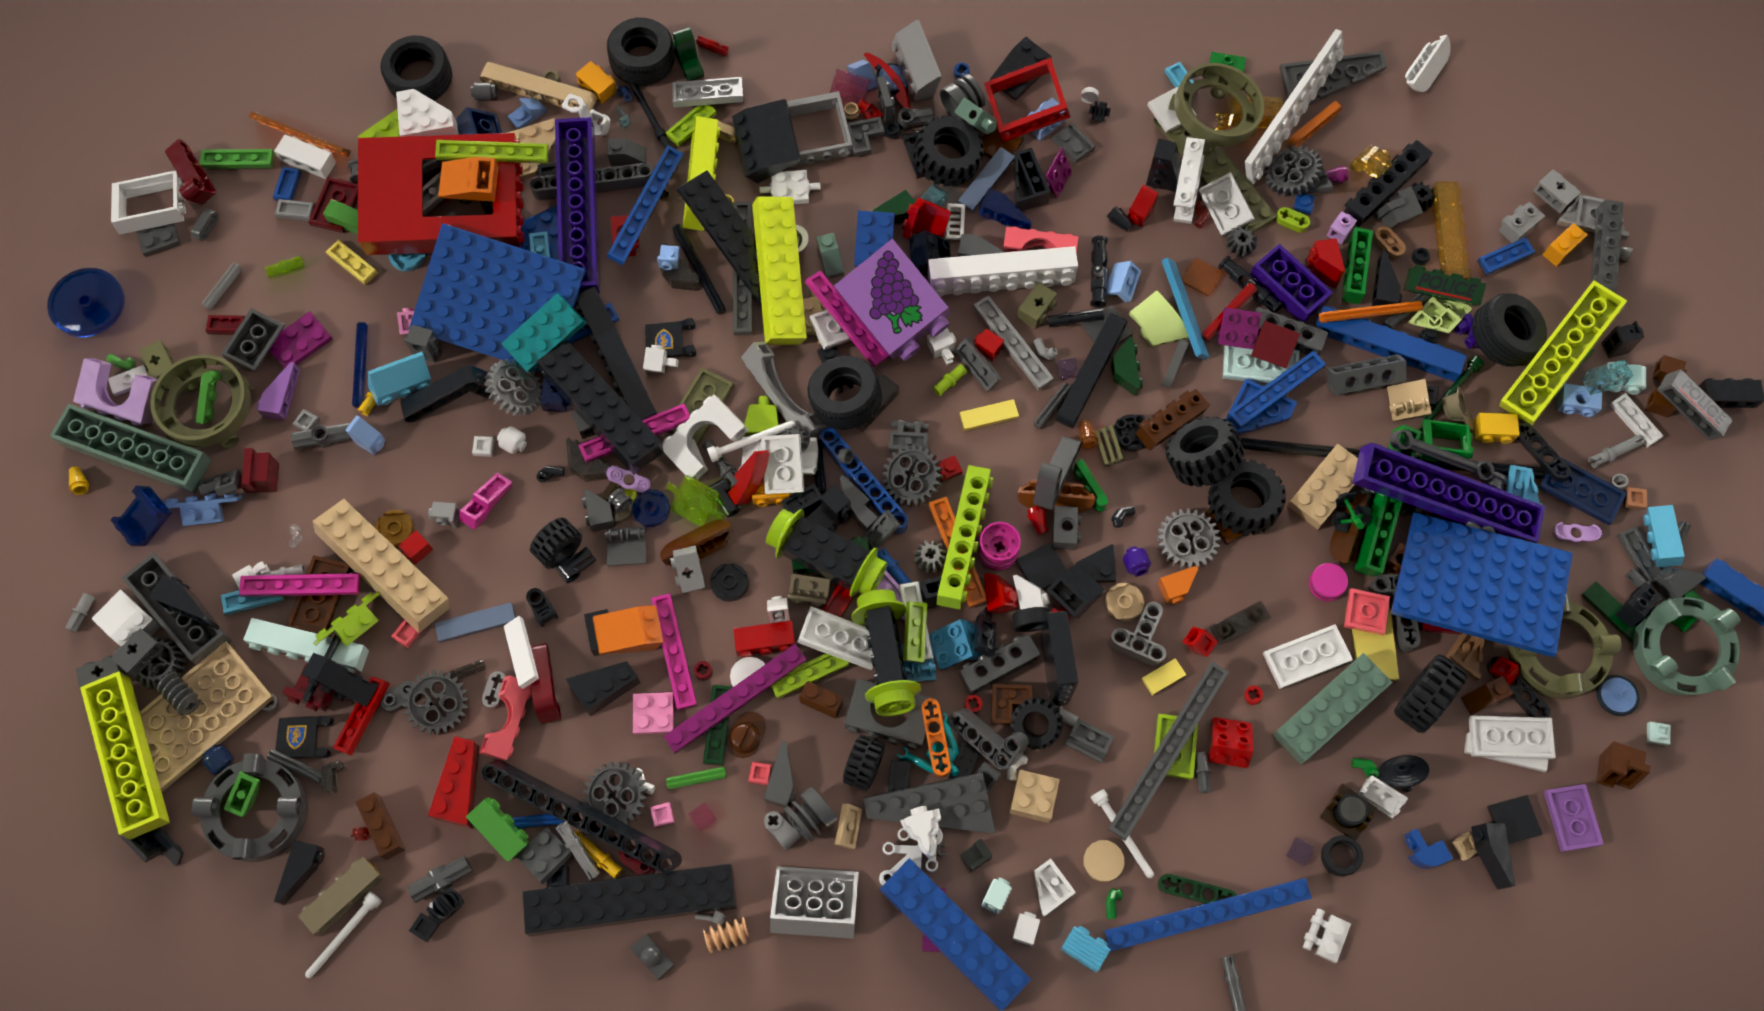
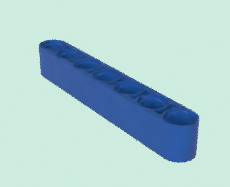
(860, 472)

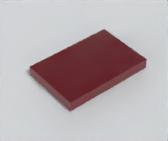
(337, 190)

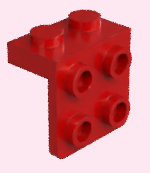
(926, 216)
(1231, 742)

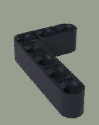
(444, 391)

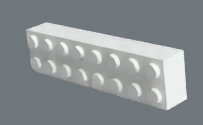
(1003, 271)

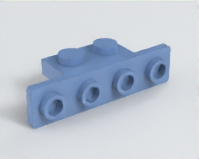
(202, 510)

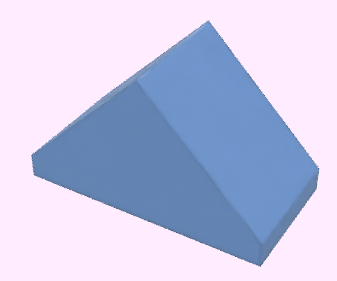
(864, 69)

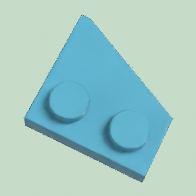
(1522, 483)

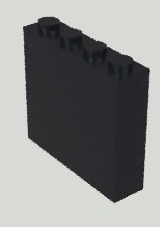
(1058, 657)

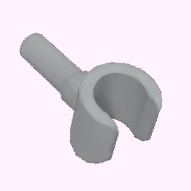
(718, 917)

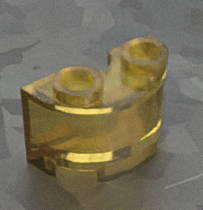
(1372, 160)

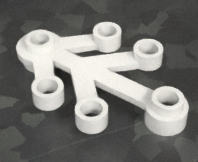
(912, 852)

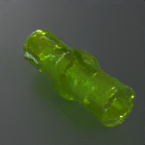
(284, 266)

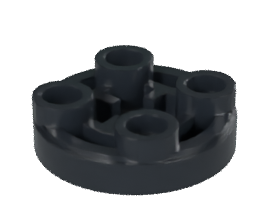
(1126, 432)

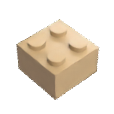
(1034, 796)

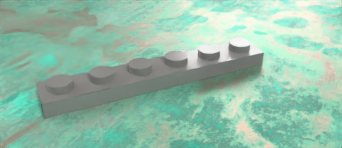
(1013, 343)

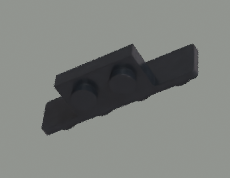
(154, 844)

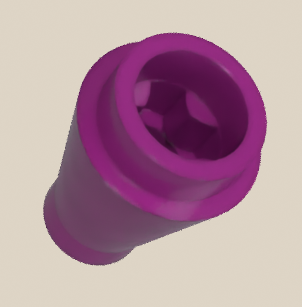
(1338, 174)

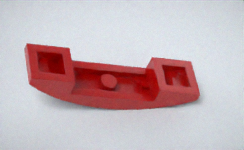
(877, 63)

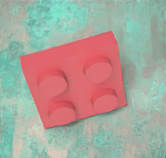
(1366, 611)

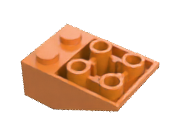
(469, 179)

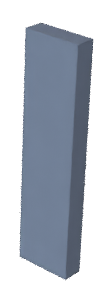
(986, 179)
(474, 622)

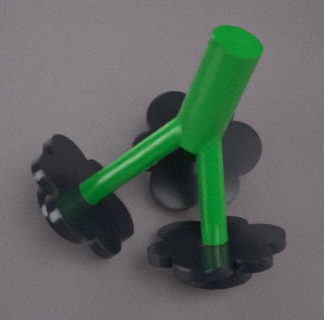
(1359, 515)

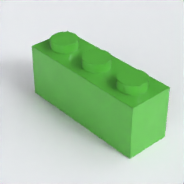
(498, 828)

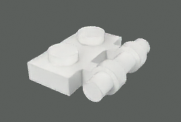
(1332, 938)

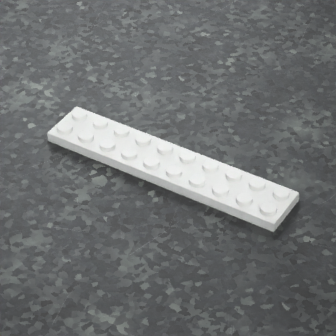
(1294, 107)

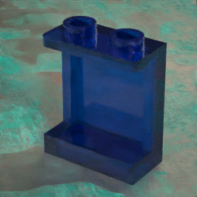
(142, 517)

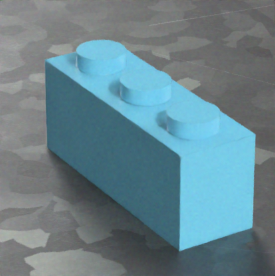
(1664, 536)

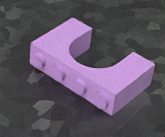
(93, 393)

